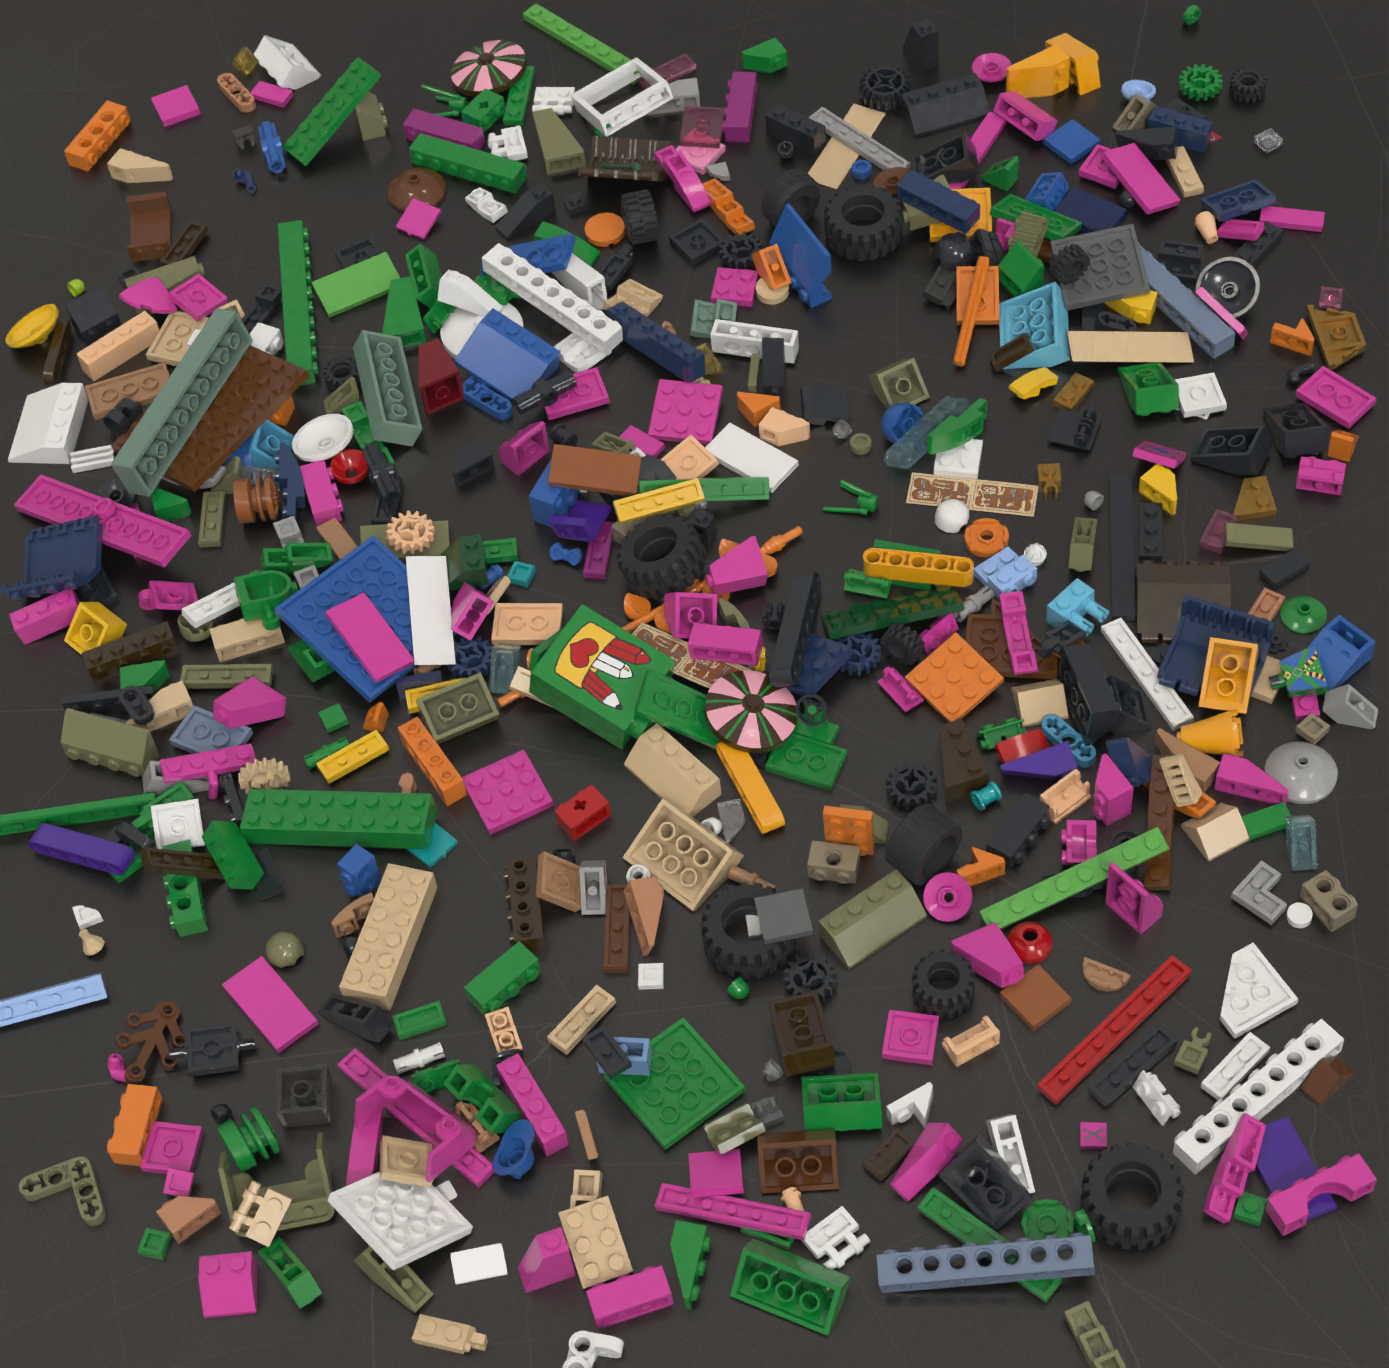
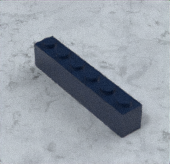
(658, 343)

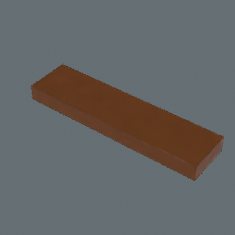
(616, 930)

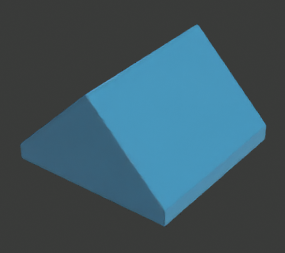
(265, 443)

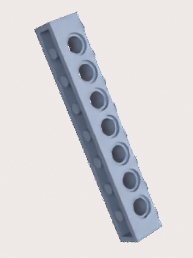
(998, 1271)

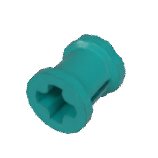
(986, 795)

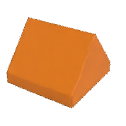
(376, 718)

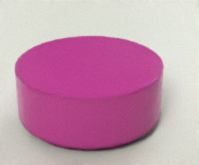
(104, 508)

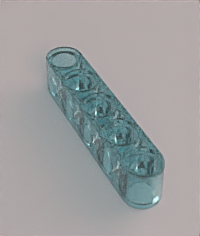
(913, 442)

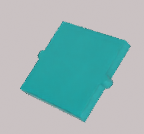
(440, 845)

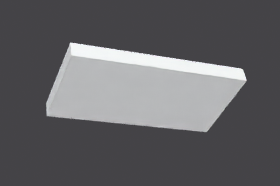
(751, 456)

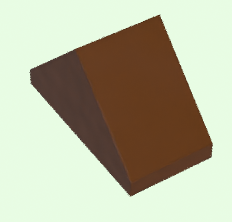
(1326, 1079)

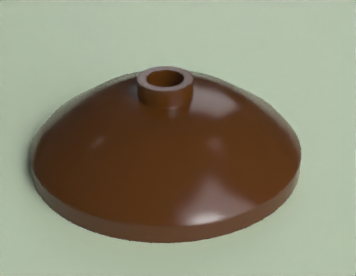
(416, 183)

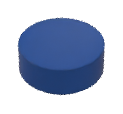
(861, 169)

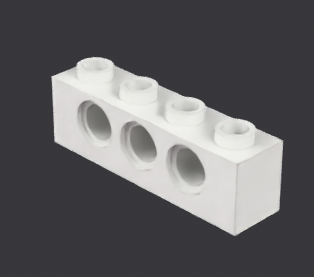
(746, 339)

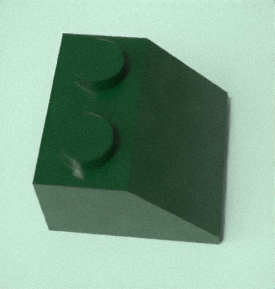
(466, 562)

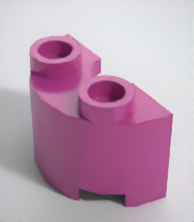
(1079, 841)

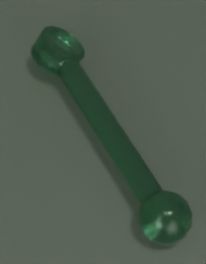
(636, 166)

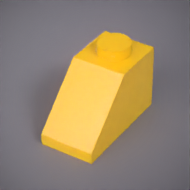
(1160, 487)

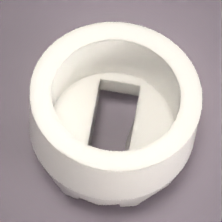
(713, 823)

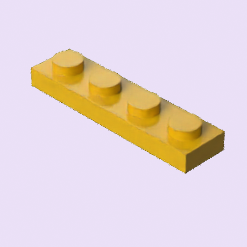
(658, 501)

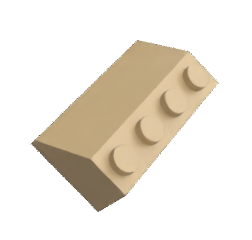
(672, 771)

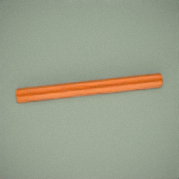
(971, 311)

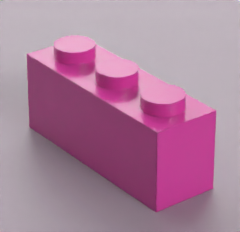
(1025, 115)
(321, 492)
(45, 616)
(725, 644)
(629, 1296)

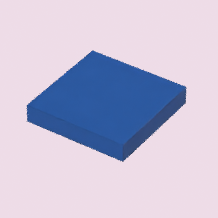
(1071, 141)

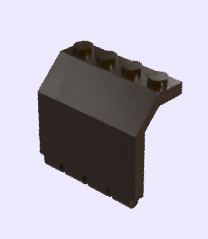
(625, 151)
(1164, 588)

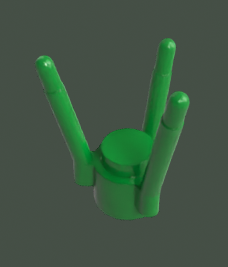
(456, 102)
(866, 500)

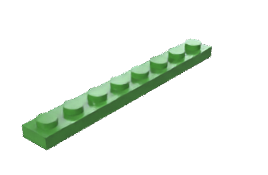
(575, 38)
(1074, 879)

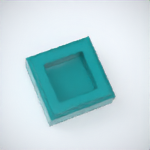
(521, 573)

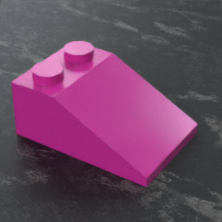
(1132, 900)

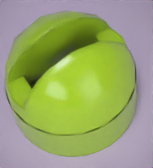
(76, 287)

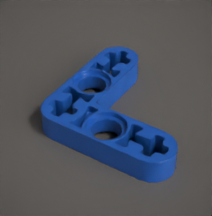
(482, 391)

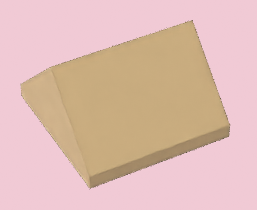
(1039, 700)
(1217, 831)

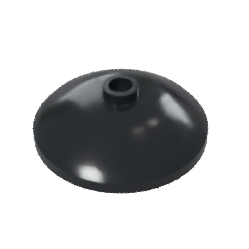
(1232, 274)

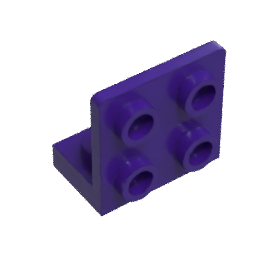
(582, 521)

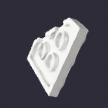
(1253, 992)

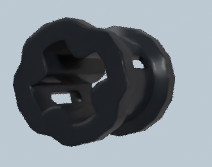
(563, 433)

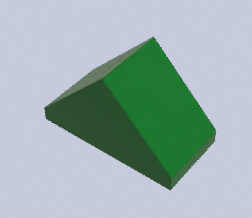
(1003, 173)
(169, 506)

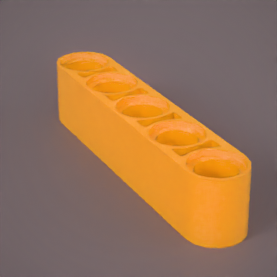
(918, 567)
(751, 788)

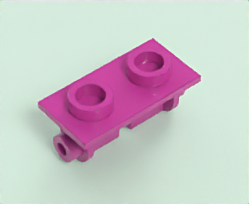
(939, 632)
(899, 689)

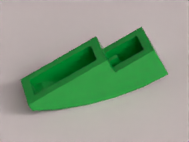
(581, 248)
(296, 557)

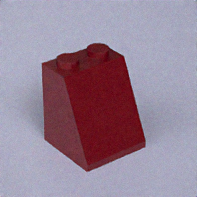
(438, 377)

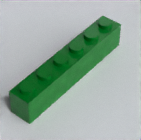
(467, 163)

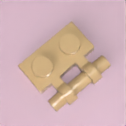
(268, 1217)

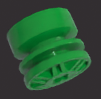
(248, 1138)

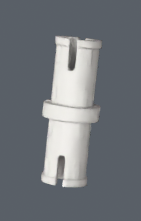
(419, 1058)

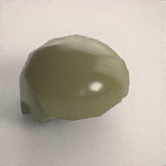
(194, 634)
(284, 949)

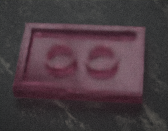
(702, 127)

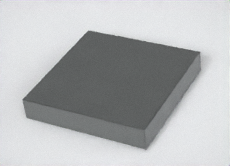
(783, 916)

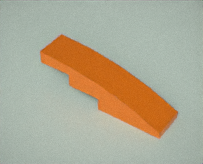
(727, 208)

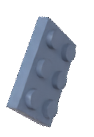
(203, 733)

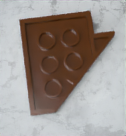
(988, 639)

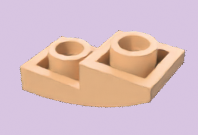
(503, 1030)

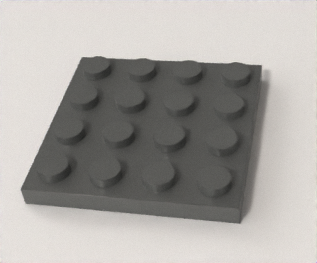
(1114, 269)

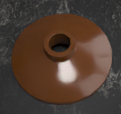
(890, 178)

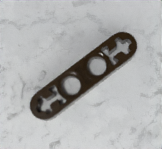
(57, 352)

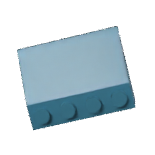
(1044, 319)

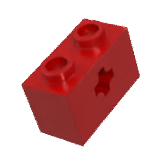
(582, 812)

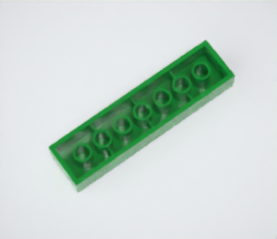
(339, 818)

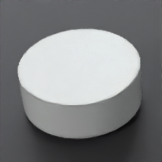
(1299, 915)

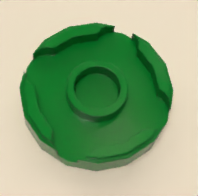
(1045, 1219)

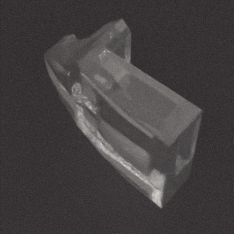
(731, 818)

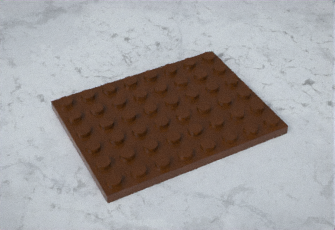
(241, 406)

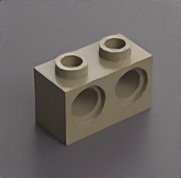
(1324, 903)

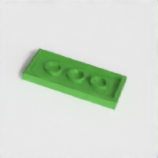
(355, 284)

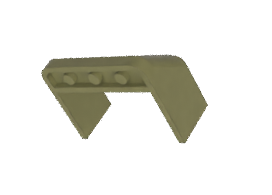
(308, 1195)

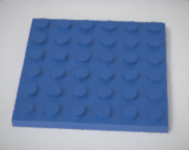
(365, 570)

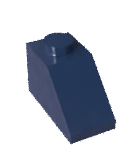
(1130, 760)

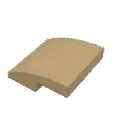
(636, 296)

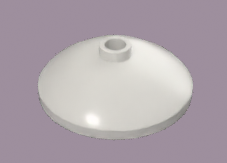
(322, 437)

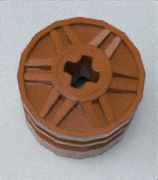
(260, 499)

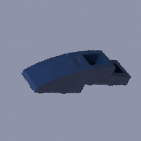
(290, 481)

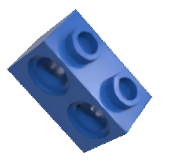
(359, 872)

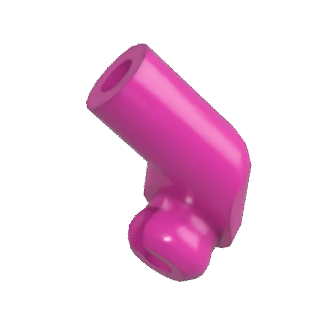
(116, 1067)

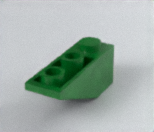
(688, 1250)

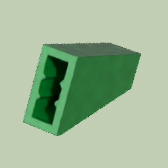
(403, 314)

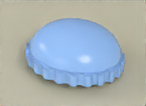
(1140, 87)

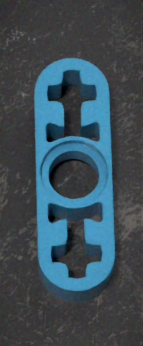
(1067, 731)

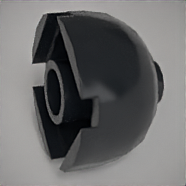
(954, 250)

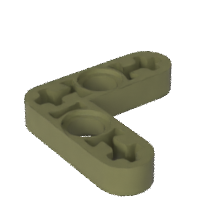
(70, 1179)

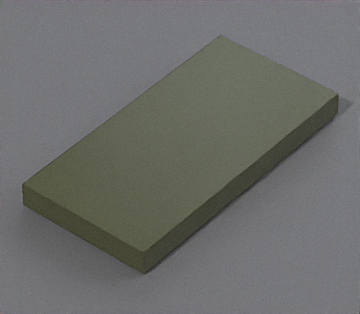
(440, 543)

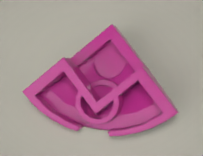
(149, 295)

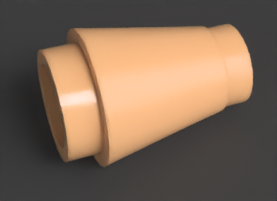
(1206, 225)

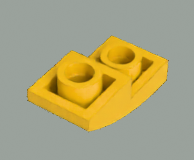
(1030, 383)

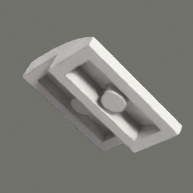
(578, 353)

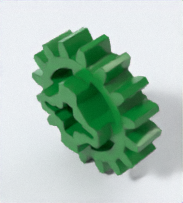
(1200, 82)

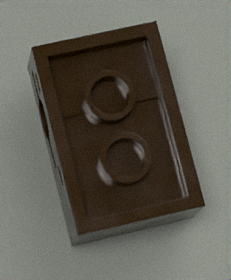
(801, 1033)

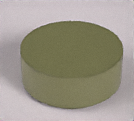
(860, 443)

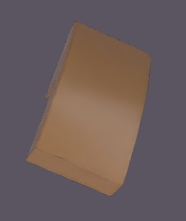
(346, 920)

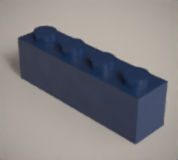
(938, 201)

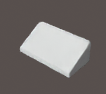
(479, 1263)

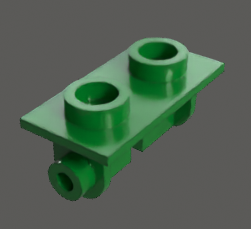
(438, 315)
(860, 583)
(992, 735)
(434, 1079)

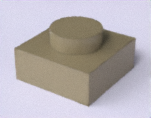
(1312, 728)

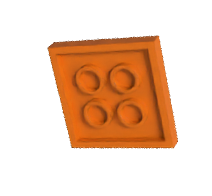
(954, 678)

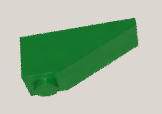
(290, 1272)

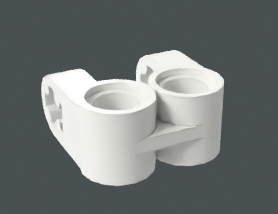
(599, 1346)

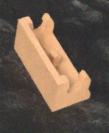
(1066, 796)
(972, 1042)

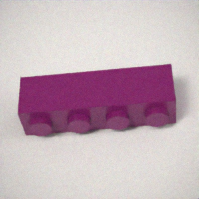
(740, 106)
(443, 128)

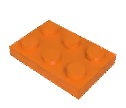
(989, 303)
(849, 828)

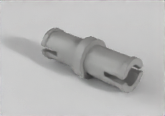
(974, 602)

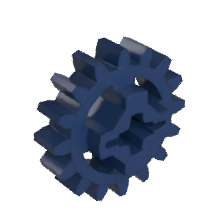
(862, 647)
(471, 658)

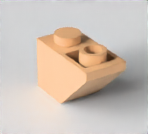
(782, 428)

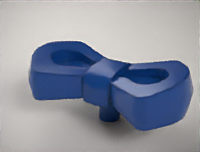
(572, 556)

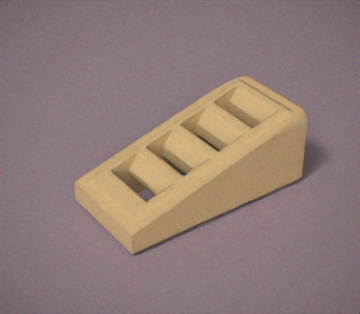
(1185, 794)

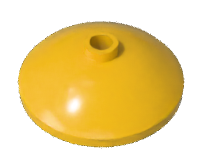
(33, 327)

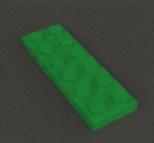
(332, 111)

